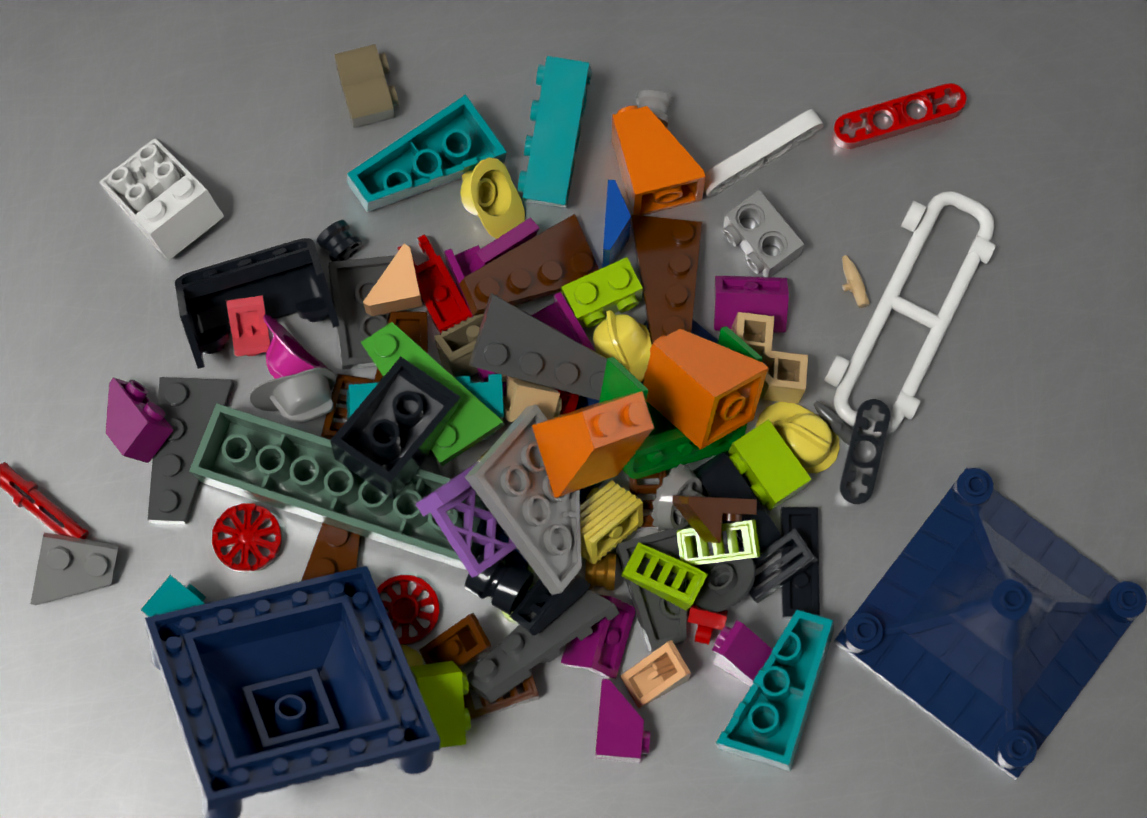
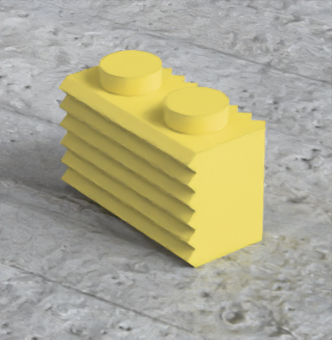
(607, 519)

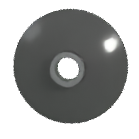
(725, 583)

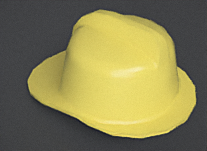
(492, 197)
(624, 340)
(804, 434)

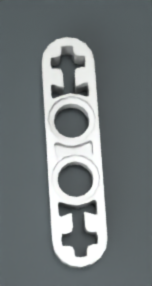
(761, 152)

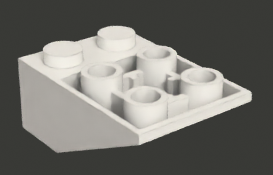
(162, 198)

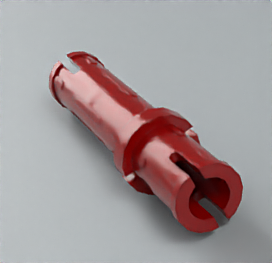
(9, 478)

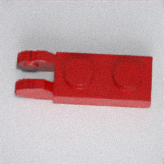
(439, 290)

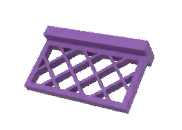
(450, 497)

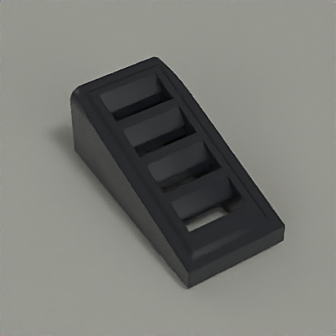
(553, 607)

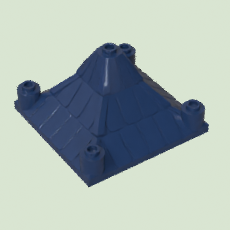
(991, 622)
(290, 688)

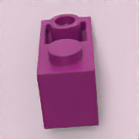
(135, 422)
(740, 652)

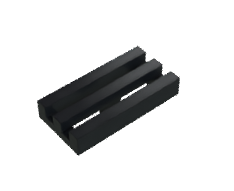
(788, 574)

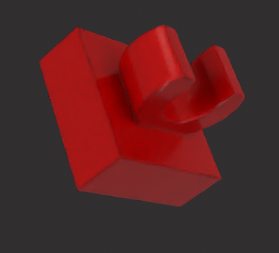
(706, 622)

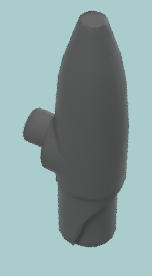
(834, 422)

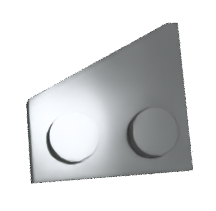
(71, 567)

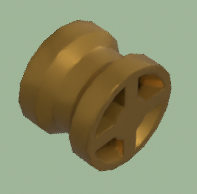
(602, 572)

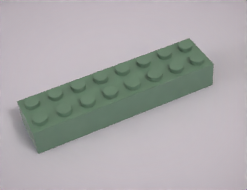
(302, 477)

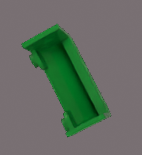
(665, 444)

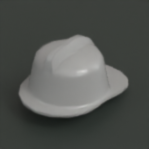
(297, 396)

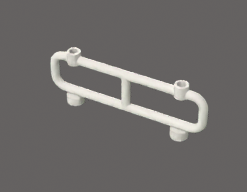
(919, 220)

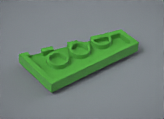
(471, 418)

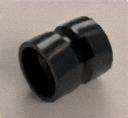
(502, 583)

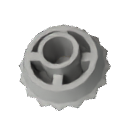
(680, 483)

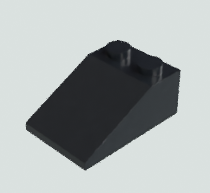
(395, 427)

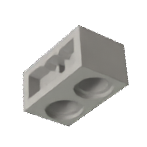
(770, 231)

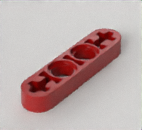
(900, 119)

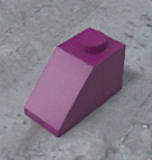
(619, 728)

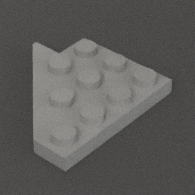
(520, 497)

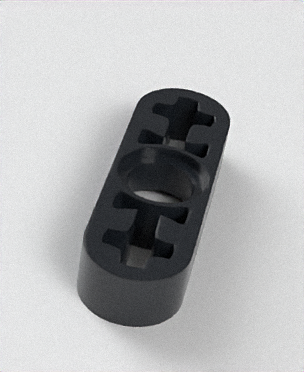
(879, 426)

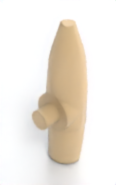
(854, 283)

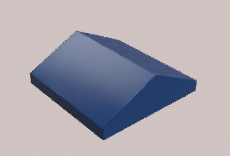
(616, 224)

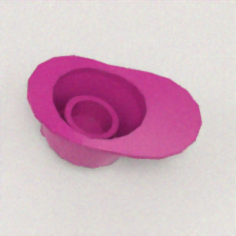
(286, 354)

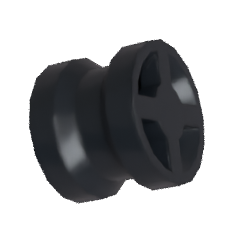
(339, 241)

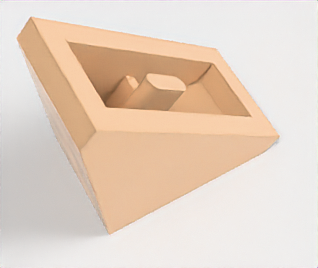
(396, 287)
(656, 675)

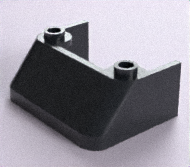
(284, 274)

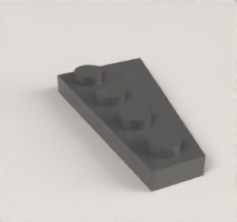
(532, 351)
(188, 411)
(520, 650)

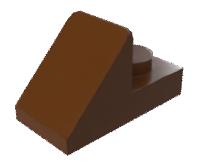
(707, 513)
(459, 643)

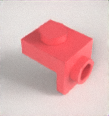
(247, 326)

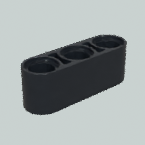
(722, 479)

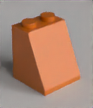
(653, 163)
(702, 386)
(592, 442)

